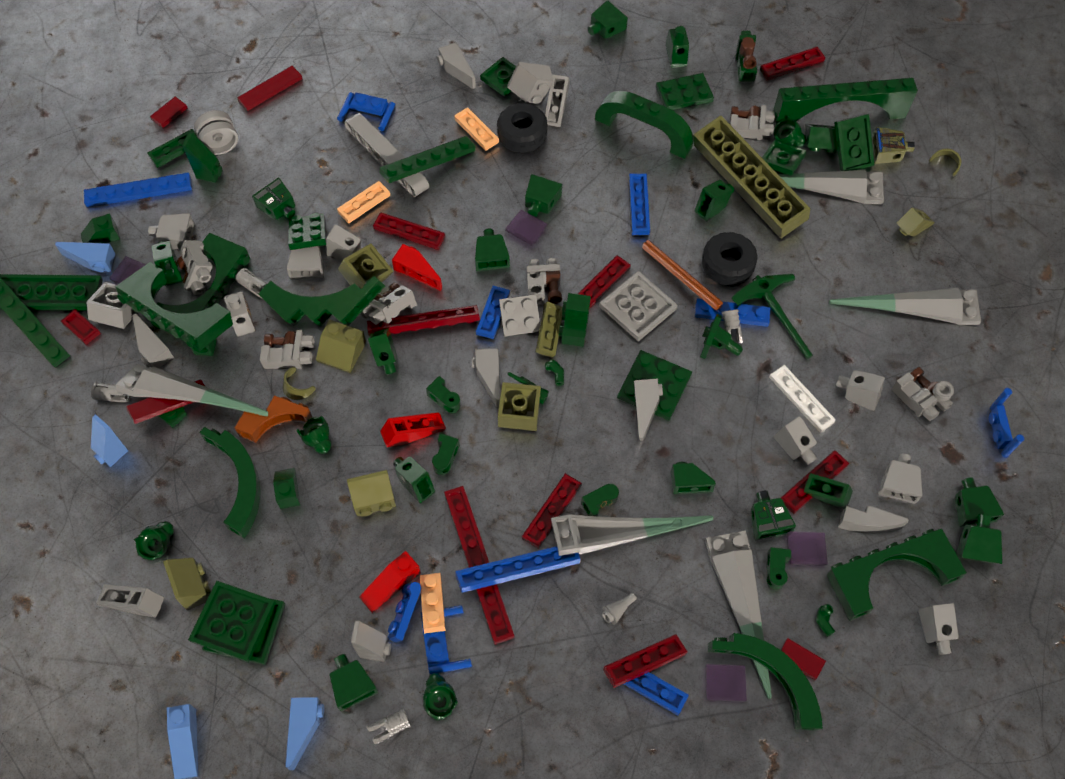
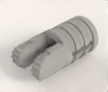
(250, 281)
(732, 321)
(108, 392)
(394, 723)

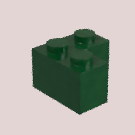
(575, 319)

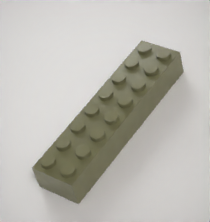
(751, 177)

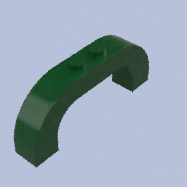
(650, 113)

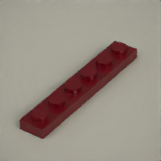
(427, 320)

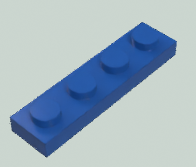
(639, 204)
(747, 313)

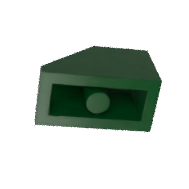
(100, 230)
(690, 479)
(286, 488)
(828, 490)

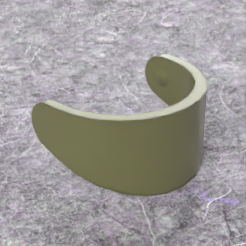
(950, 153)
(293, 393)

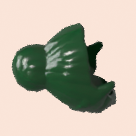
(789, 132)
(316, 434)
(147, 539)
(438, 687)

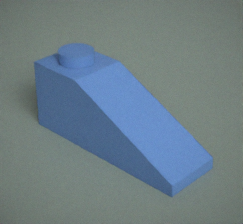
(94, 256)
(105, 443)
(303, 723)
(183, 740)

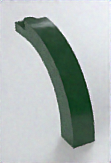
(248, 495)
(798, 688)

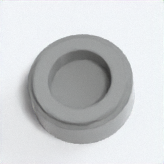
(943, 390)

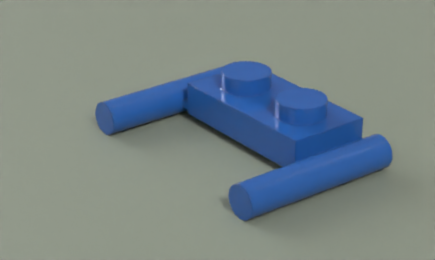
(368, 104)
(999, 421)
(437, 649)

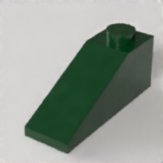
(202, 160)

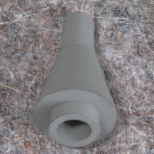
(615, 610)

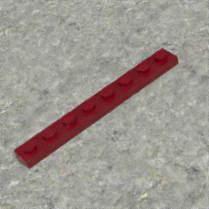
(476, 555)

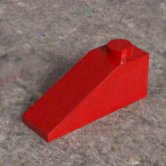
(413, 264)
(407, 429)
(390, 581)

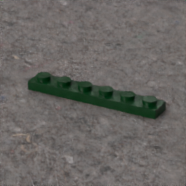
(427, 159)
(31, 326)

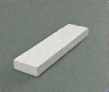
(802, 398)

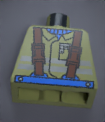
(890, 145)

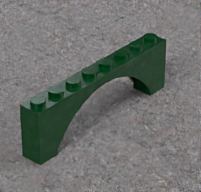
(892, 95)

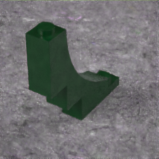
(343, 304)

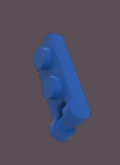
(404, 611)

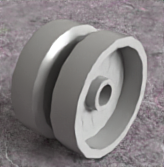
(216, 131)

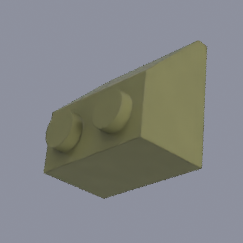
(364, 265)
(340, 346)
(519, 406)
(371, 493)
(188, 582)

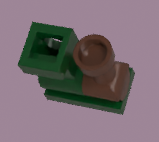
(744, 56)

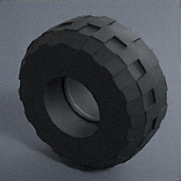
(522, 116)
(726, 271)

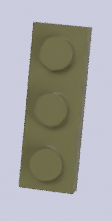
(549, 330)

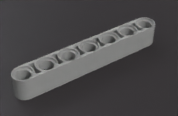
(383, 151)

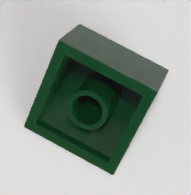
(820, 137)

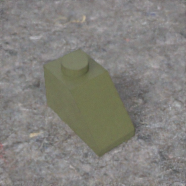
(914, 222)

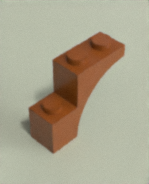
(280, 410)

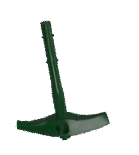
(762, 288)

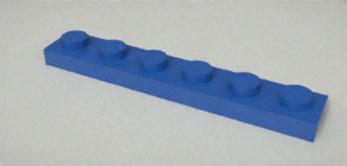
(137, 189)
(513, 568)

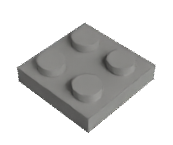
(519, 315)

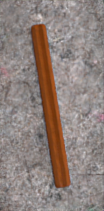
(682, 275)

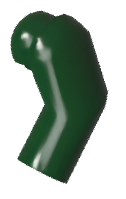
(553, 365)
(823, 617)

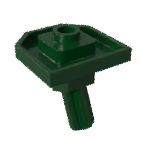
(719, 338)

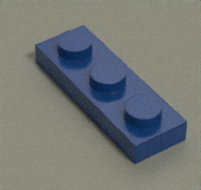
(491, 314)
(659, 692)

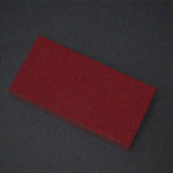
(169, 112)
(80, 327)
(806, 660)

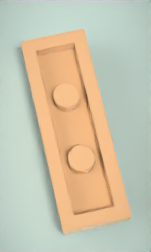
(476, 129)
(363, 202)
(432, 603)

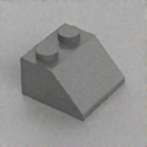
(531, 82)
(107, 309)

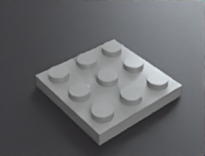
(638, 306)

